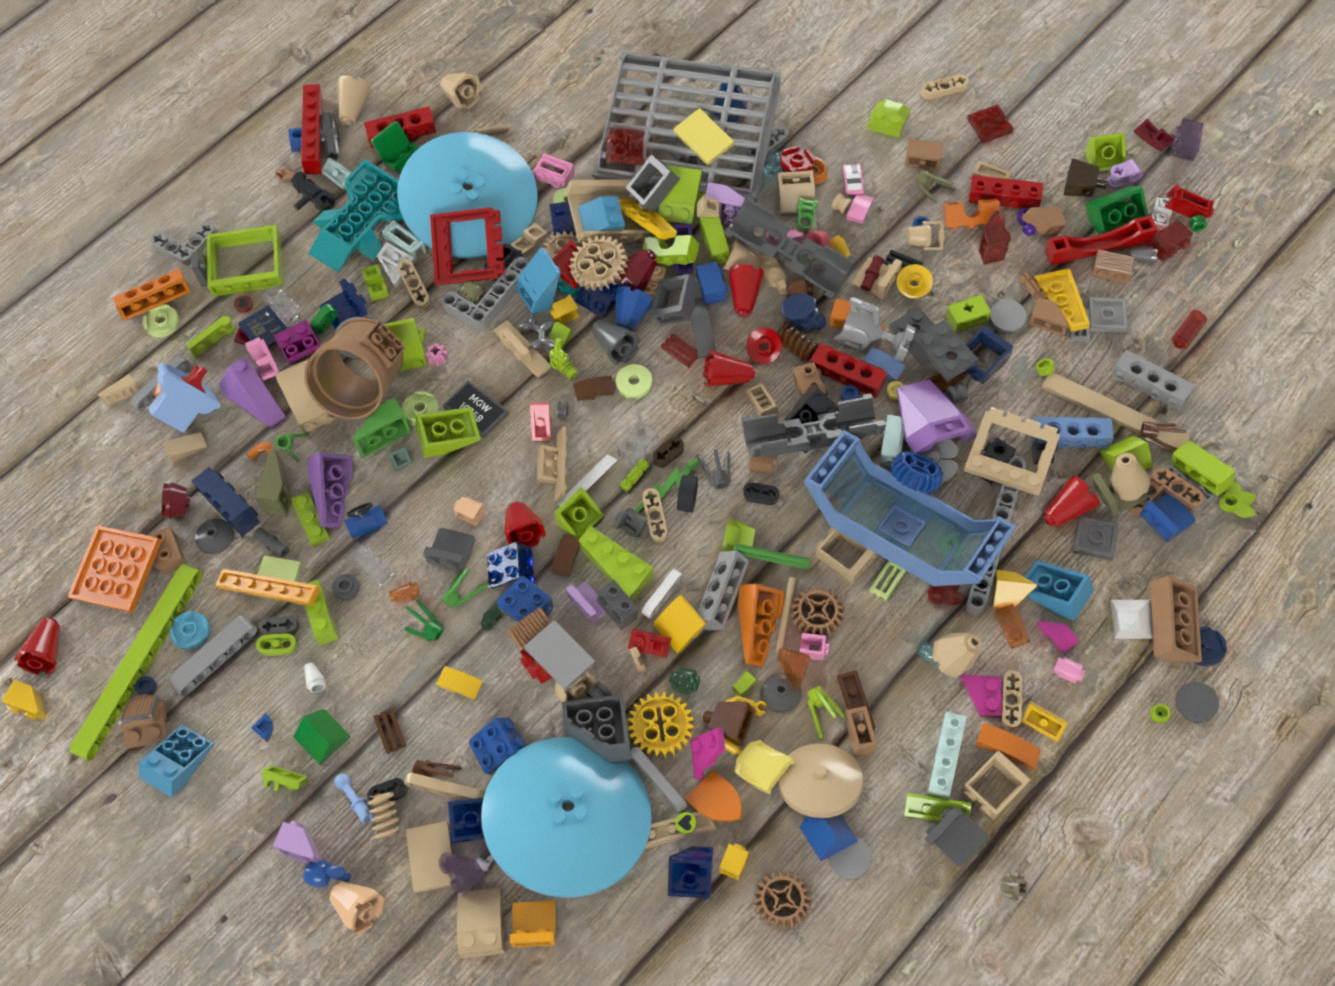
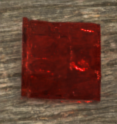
(625, 146)

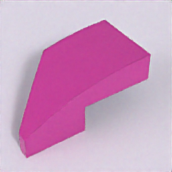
(1059, 634)

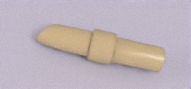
(493, 129)

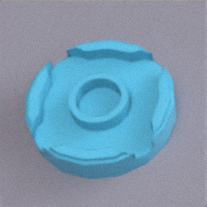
(190, 630)

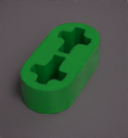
(323, 319)

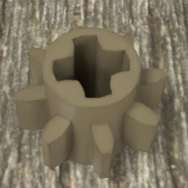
(1014, 886)

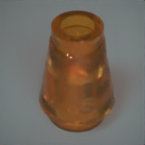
(405, 592)

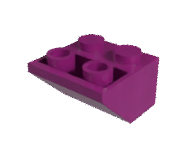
(297, 341)

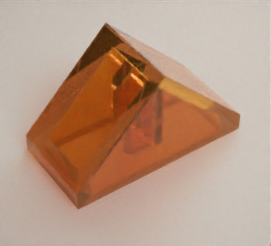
(794, 664)

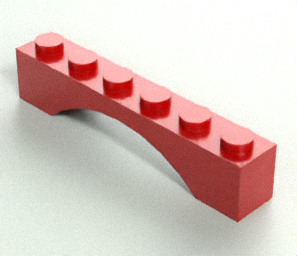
(311, 116)
(1132, 234)

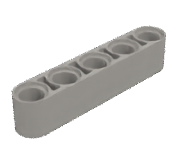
(212, 655)

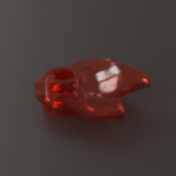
(948, 593)

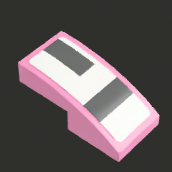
(853, 179)

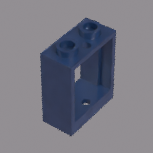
(995, 344)

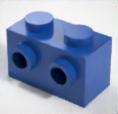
(711, 283)

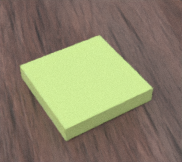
(280, 568)

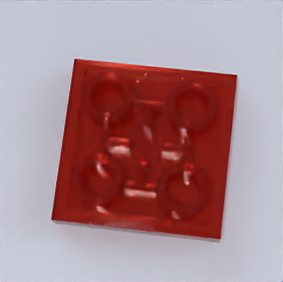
(990, 123)

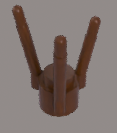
(1152, 429)
(426, 768)

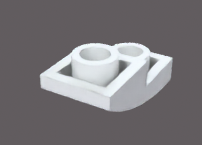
(1161, 214)

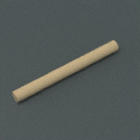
(785, 613)

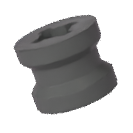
(957, 393)
(599, 691)

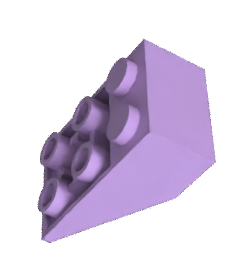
(729, 201)

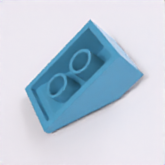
(1059, 589)

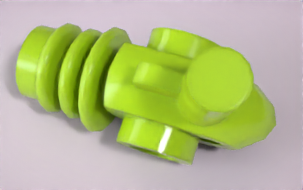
(560, 360)

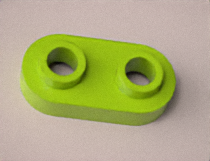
(277, 644)

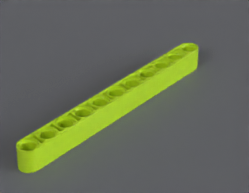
(135, 663)

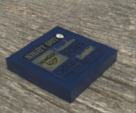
(262, 325)

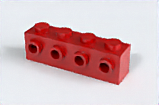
(1008, 191)

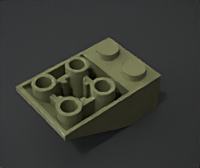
(273, 490)

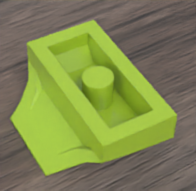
(737, 533)

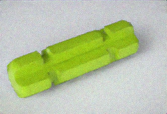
(634, 475)

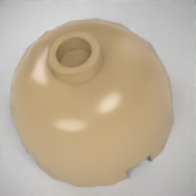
(577, 690)

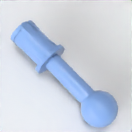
(358, 804)

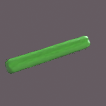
(772, 556)

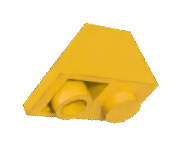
(24, 699)

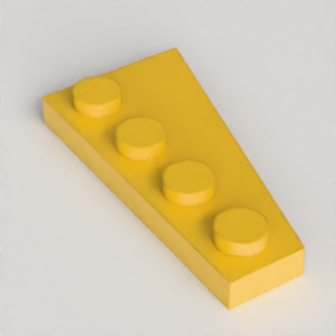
(648, 219)
(1061, 289)

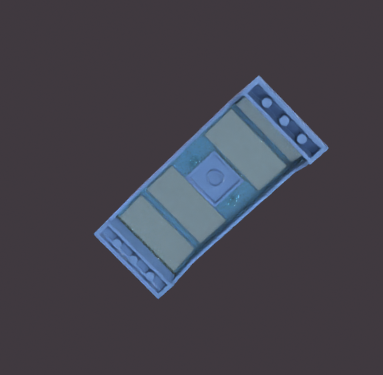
(901, 523)

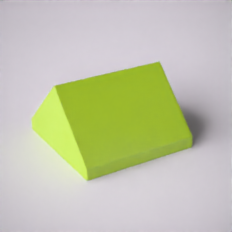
(1106, 150)
(1131, 445)
(577, 514)

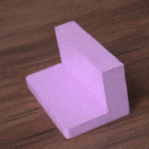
(586, 601)

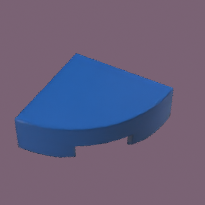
(264, 727)

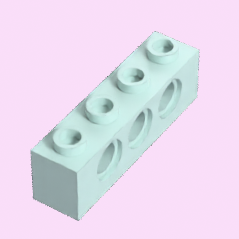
(946, 755)

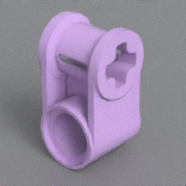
(1124, 174)

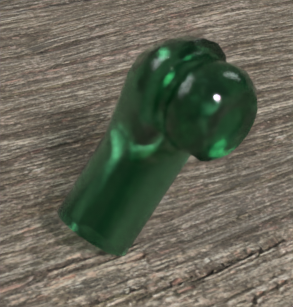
(489, 618)

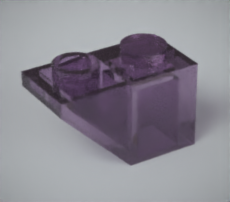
(462, 871)

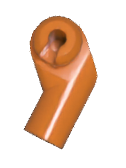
(259, 448)

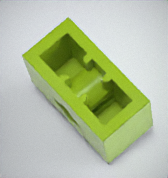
(968, 313)

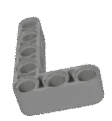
(492, 298)

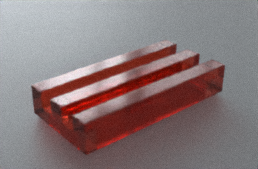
(669, 341)

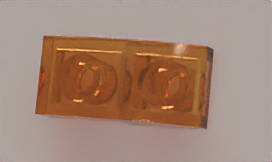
(1012, 626)

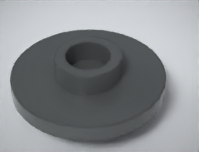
(345, 587)

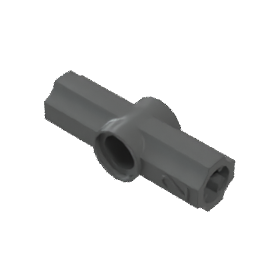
(329, 136)

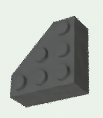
(599, 725)

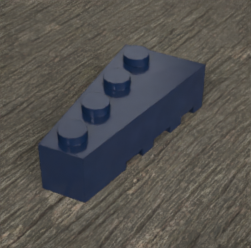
(226, 501)

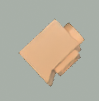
(469, 510)

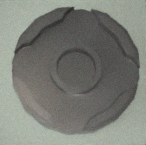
(1197, 702)

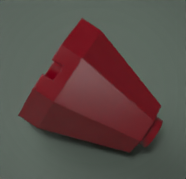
(639, 269)

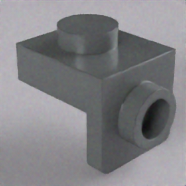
(631, 521)

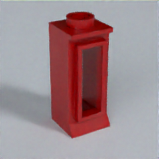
(1188, 203)

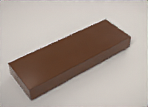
(853, 692)

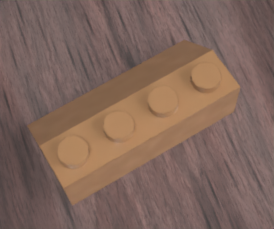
(1175, 620)

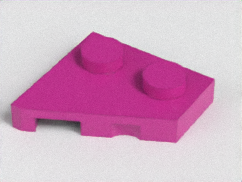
(985, 694)
(706, 750)

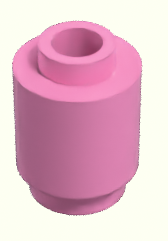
(1069, 670)

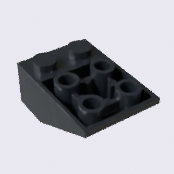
(810, 405)

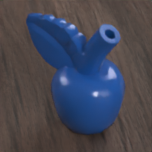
(322, 872)

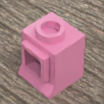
(817, 641)

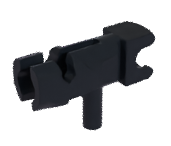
(310, 192)

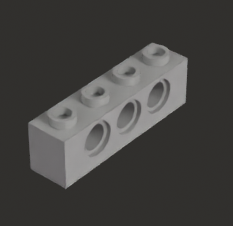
(1161, 380)
(722, 589)

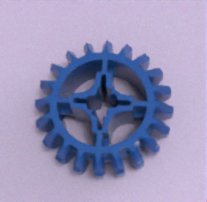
(917, 472)

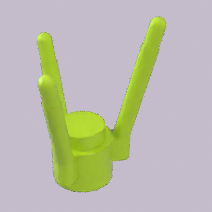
(820, 698)

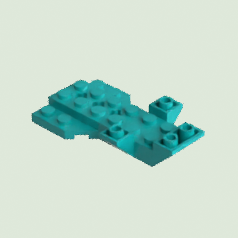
(344, 230)

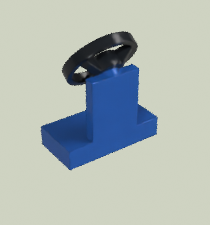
(364, 519)

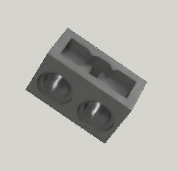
(617, 605)

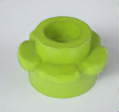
(1162, 709)

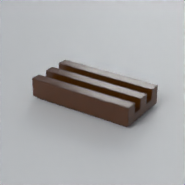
(384, 715)

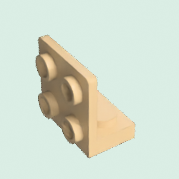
(886, 279)

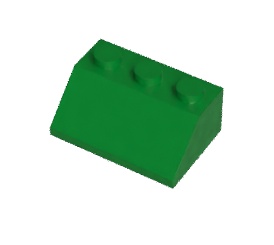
(1117, 209)

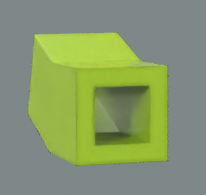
(744, 684)

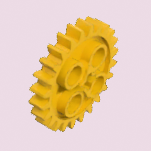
(642, 727)

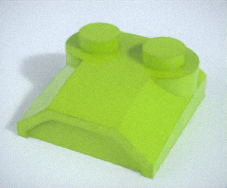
(888, 118)

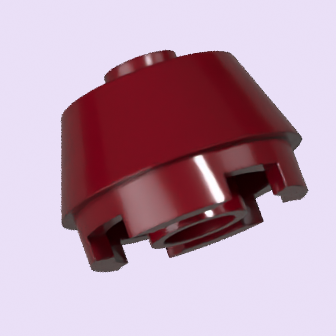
(174, 500)

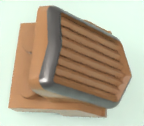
(143, 721)

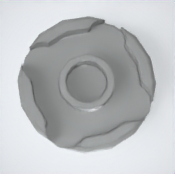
(1008, 316)
(851, 861)

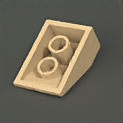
(480, 923)

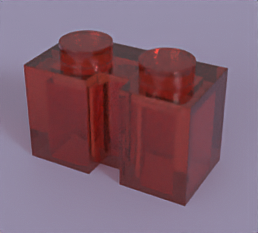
(1171, 240)

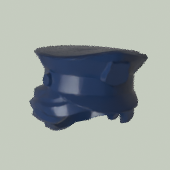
(803, 313)

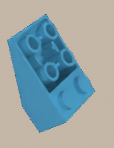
(539, 282)
(174, 760)

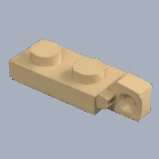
(773, 273)

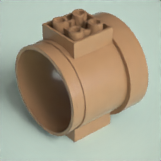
(341, 390)

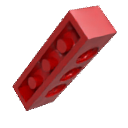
(414, 124)
(854, 377)

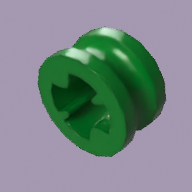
(1198, 223)

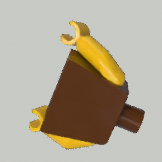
(735, 719)

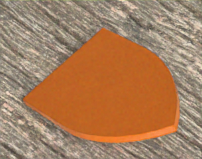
(716, 799)

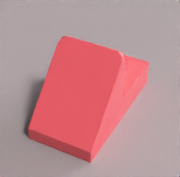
(540, 421)

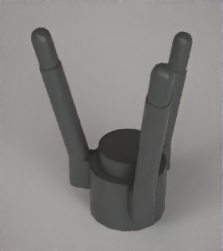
(720, 478)

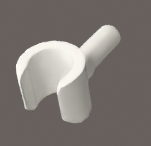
(484, 864)

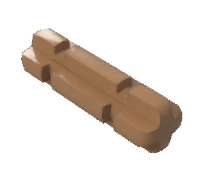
(1032, 286)

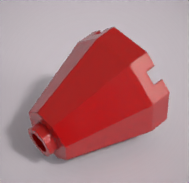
(523, 525)

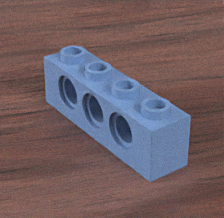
(1081, 427)

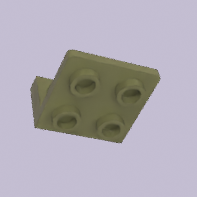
(1110, 499)

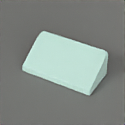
(336, 172)

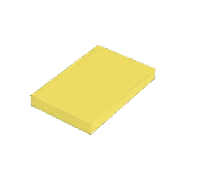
(703, 136)

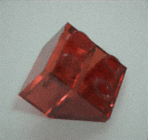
(994, 240)

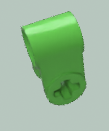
(805, 211)

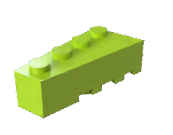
(616, 563)

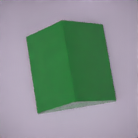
(320, 735)

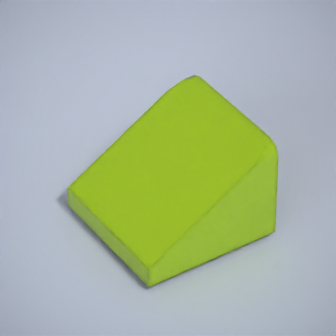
(560, 331)

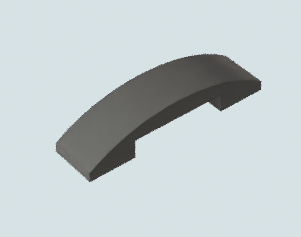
(702, 329)

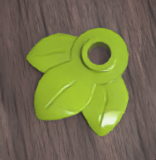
(1239, 501)

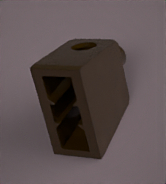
(1083, 179)

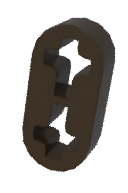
(669, 453)

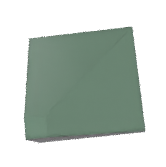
(400, 458)

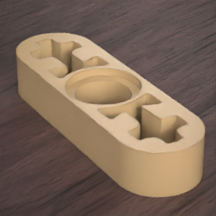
(956, 84)
(409, 264)
(652, 529)
(1006, 684)

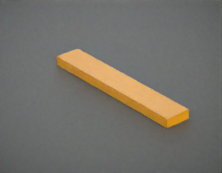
(268, 587)

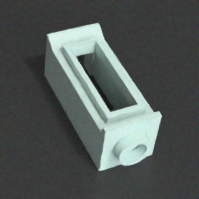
(389, 235)
(892, 439)

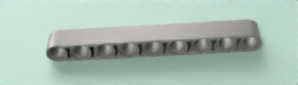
(1001, 509)

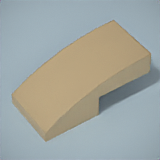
(530, 240)

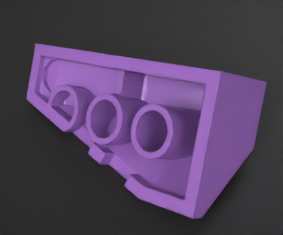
(247, 390)
(329, 482)

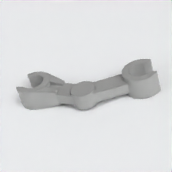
(672, 141)

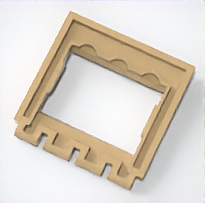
(1006, 473)

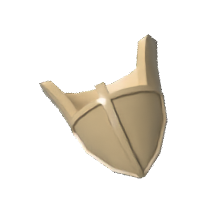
(741, 255)

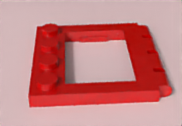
(443, 252)

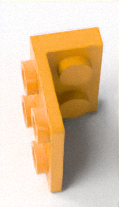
(533, 924)

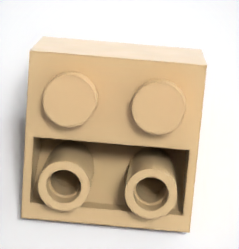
(792, 186)

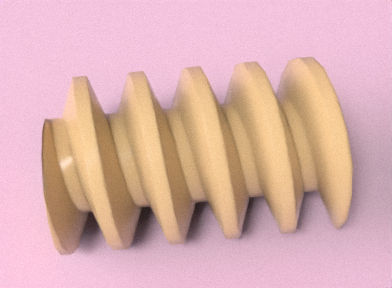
(383, 815)

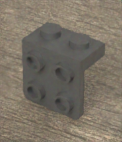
(450, 549)
(956, 835)

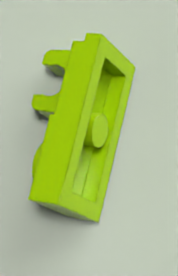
(281, 777)

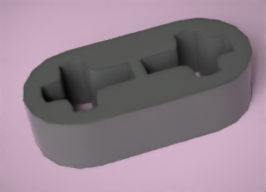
(279, 625)

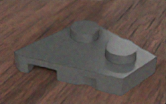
(199, 267)

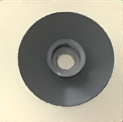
(218, 541)
(780, 701)

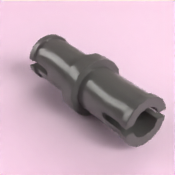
(271, 542)

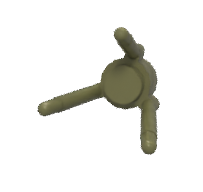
(926, 179)

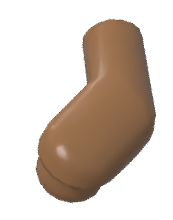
(284, 174)

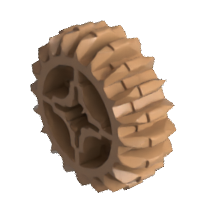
(808, 600)
(774, 894)

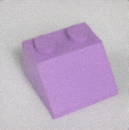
(296, 843)

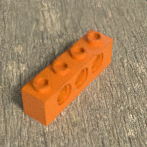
(151, 294)

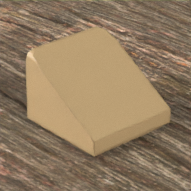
(707, 207)

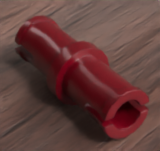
(872, 273)

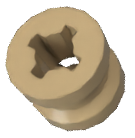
(841, 204)

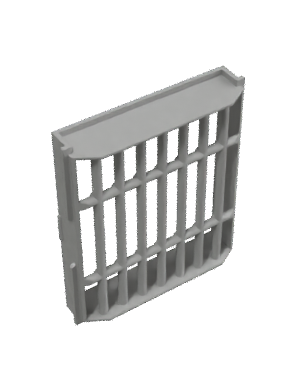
(700, 71)

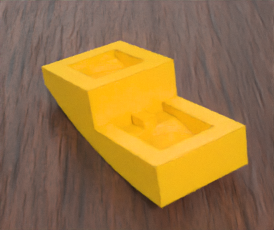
(459, 682)

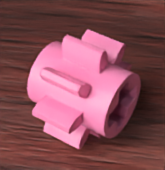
(436, 354)

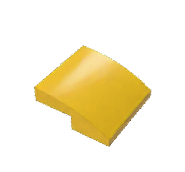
(679, 623)

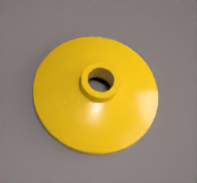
(916, 274)

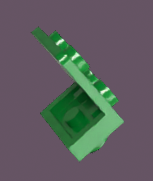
(393, 147)

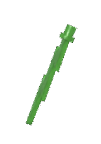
(674, 477)

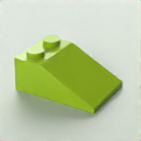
(682, 200)
(408, 333)
(446, 431)

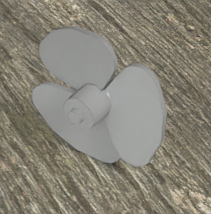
(944, 450)

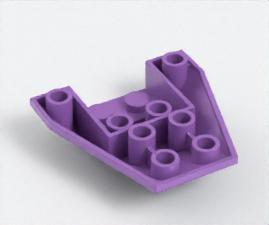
(931, 417)

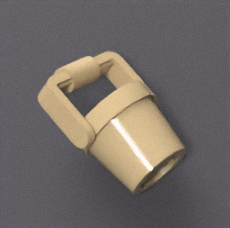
(922, 235)

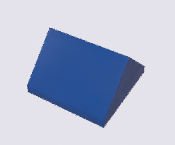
(827, 835)

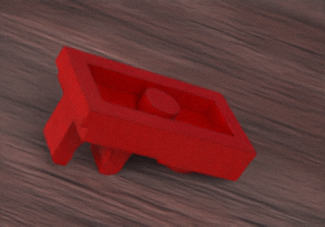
(650, 643)

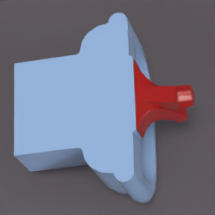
(182, 396)

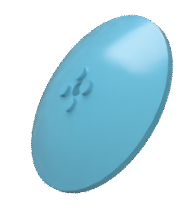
(435, 182)
(562, 849)

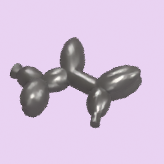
(543, 341)

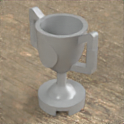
(864, 328)

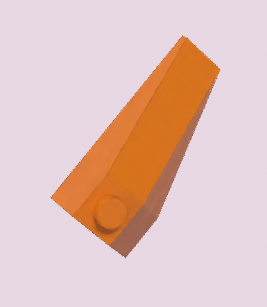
(758, 614)

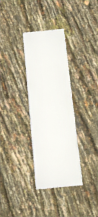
(590, 478)

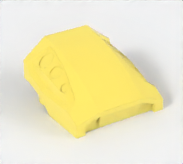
(762, 765)

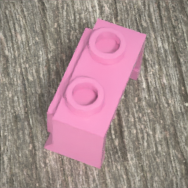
(551, 177)
(262, 358)

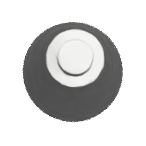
(616, 341)

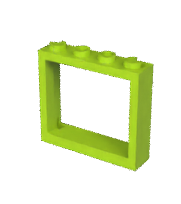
(248, 282)

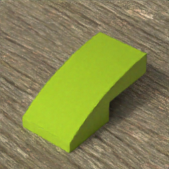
(375, 282)

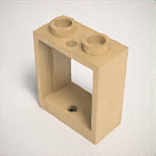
(858, 568)
(1009, 770)

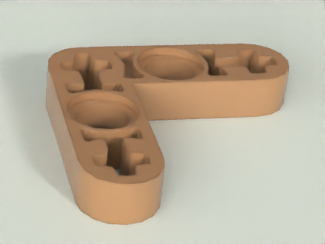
(1160, 485)

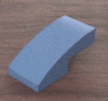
(886, 362)

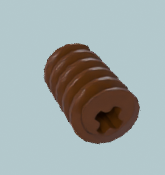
(796, 343)

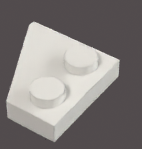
(390, 258)

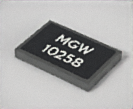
(485, 409)

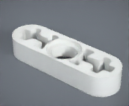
(662, 593)

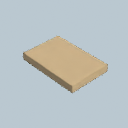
(424, 849)

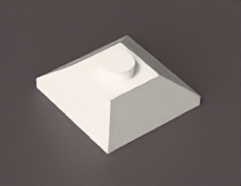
(1132, 619)

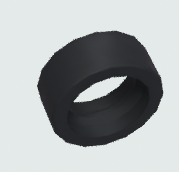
(687, 493)

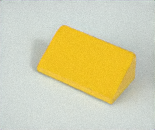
(1044, 721)

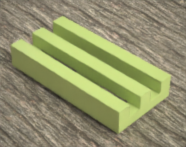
(879, 593)

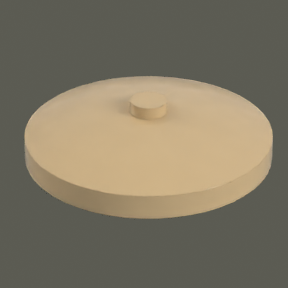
(821, 781)

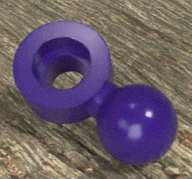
(1028, 229)

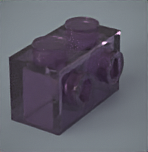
(1187, 139)

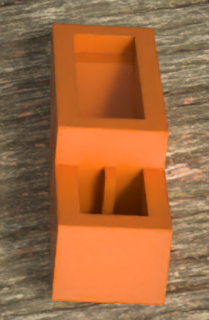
(1011, 746)

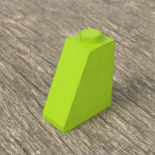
(714, 239)

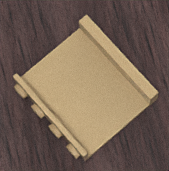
(584, 191)

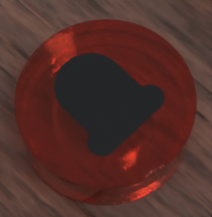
(243, 304)

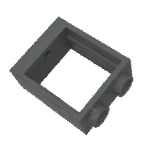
(660, 190)
(669, 315)

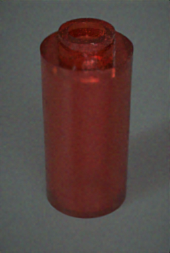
(1189, 329)

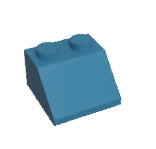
(602, 214)

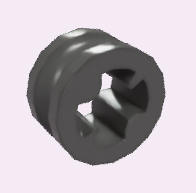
(562, 409)

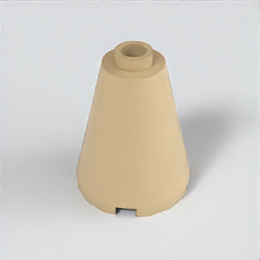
(351, 98)
(1128, 478)

